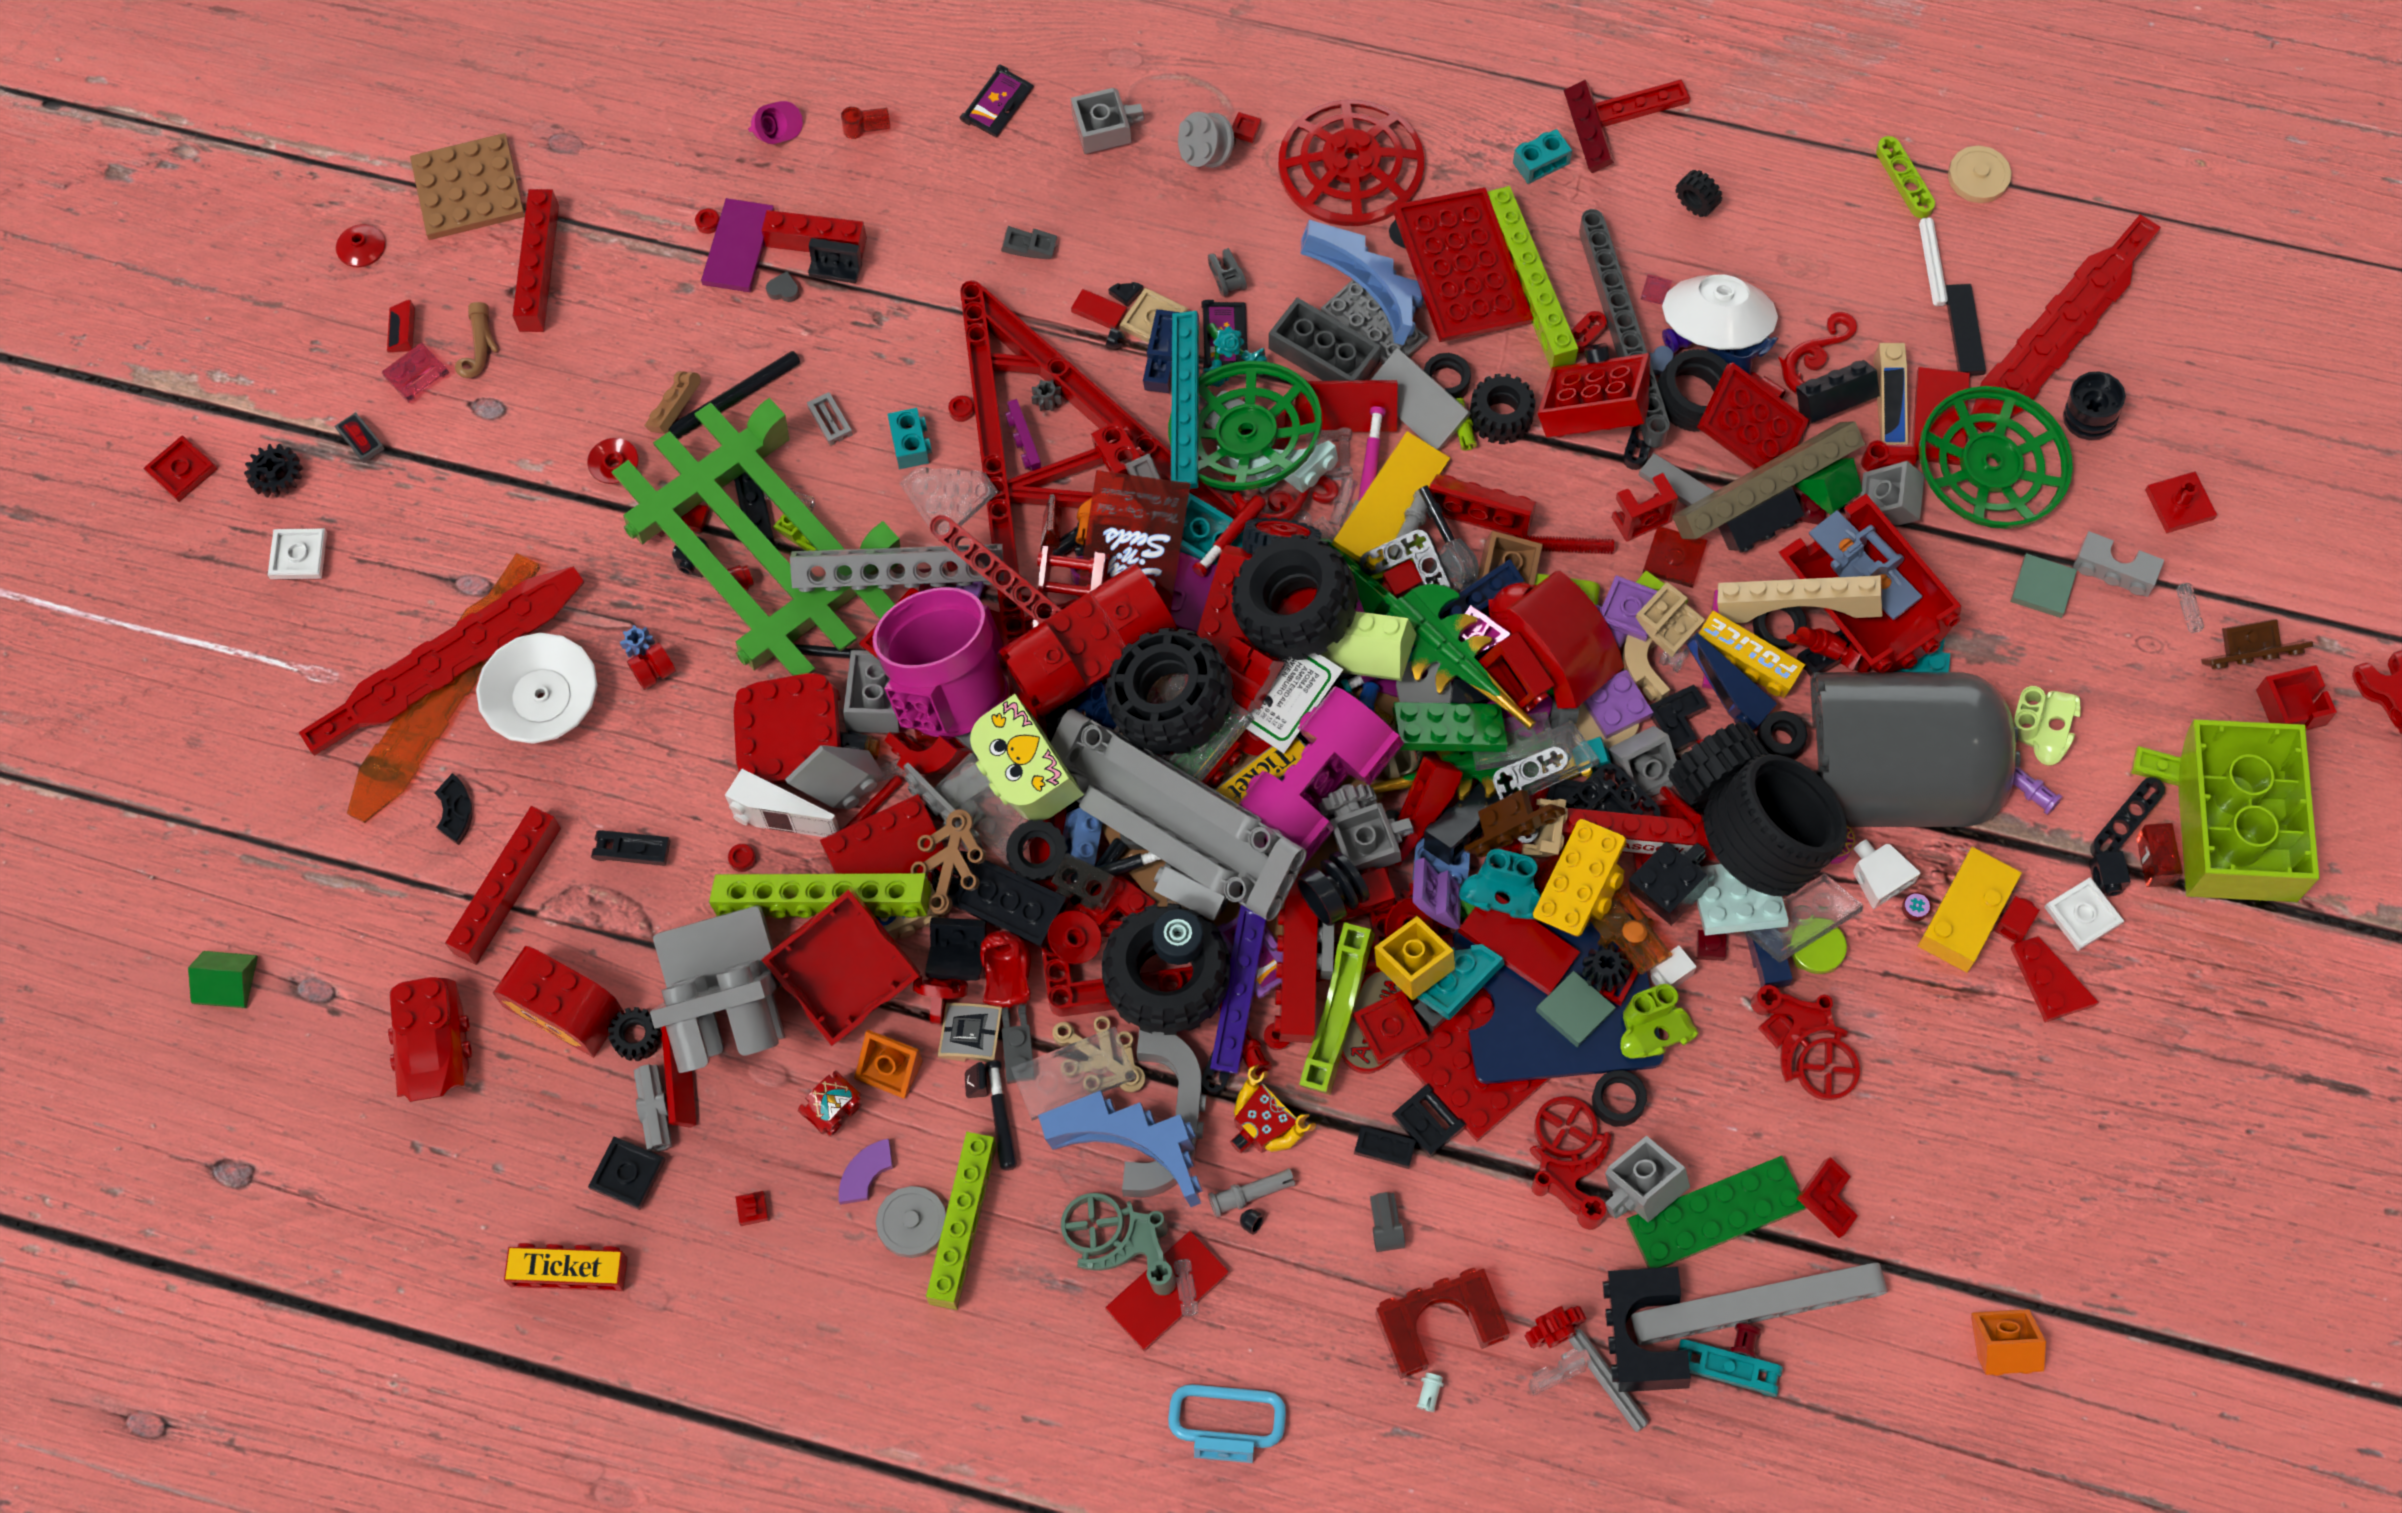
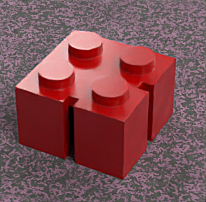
(2290, 698)

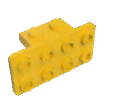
(1582, 879)

